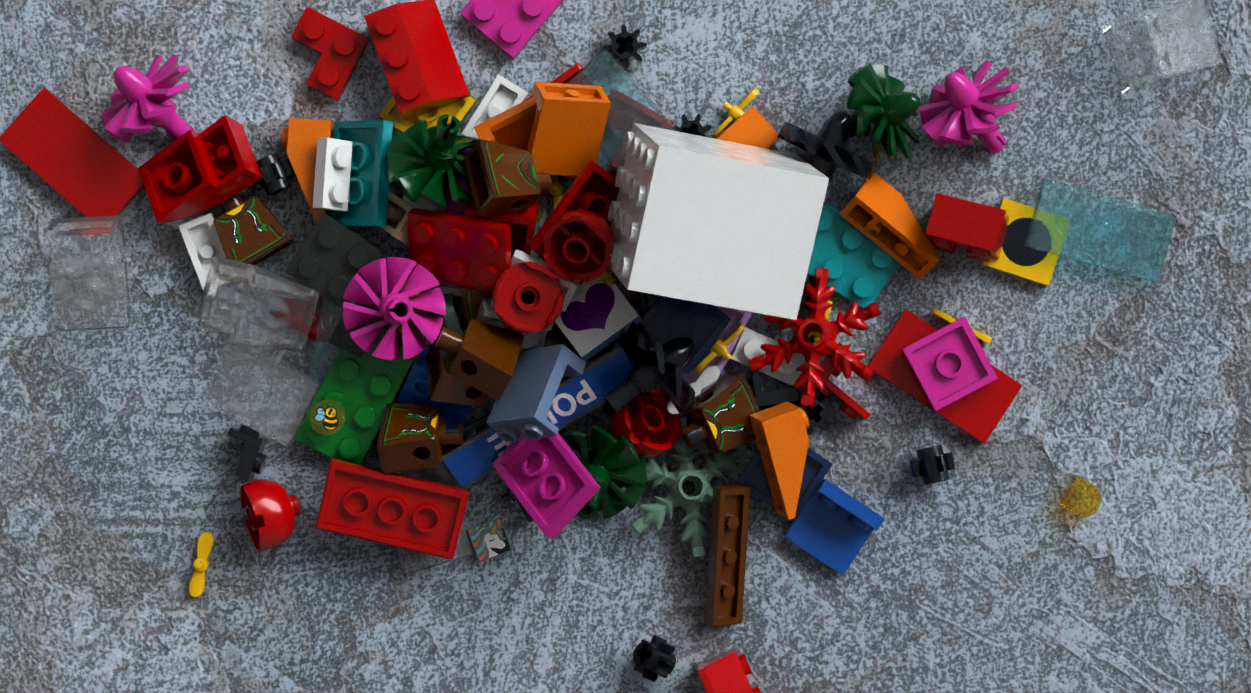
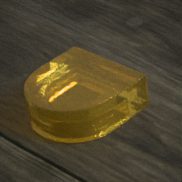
(1081, 498)

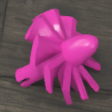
(146, 100)
(967, 108)
(393, 307)

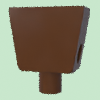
(482, 355)

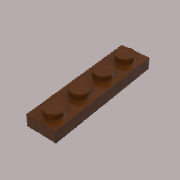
(727, 555)

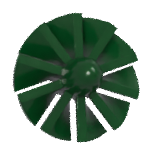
(881, 110)
(428, 160)
(614, 468)

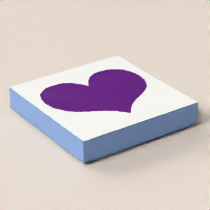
(595, 317)

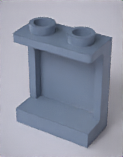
(530, 393)

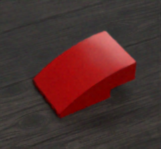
(199, 171)

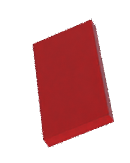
(72, 157)
(974, 413)
(392, 509)

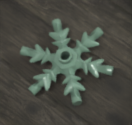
(676, 497)

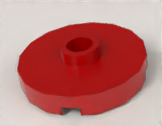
(546, 294)

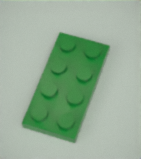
(363, 390)

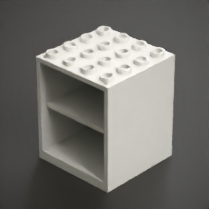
(714, 221)

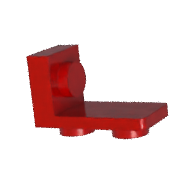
(848, 406)

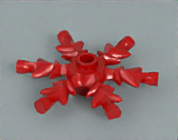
(818, 324)

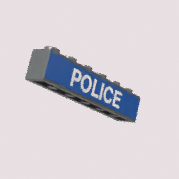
(574, 398)

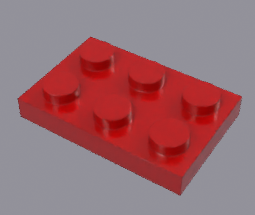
(459, 247)

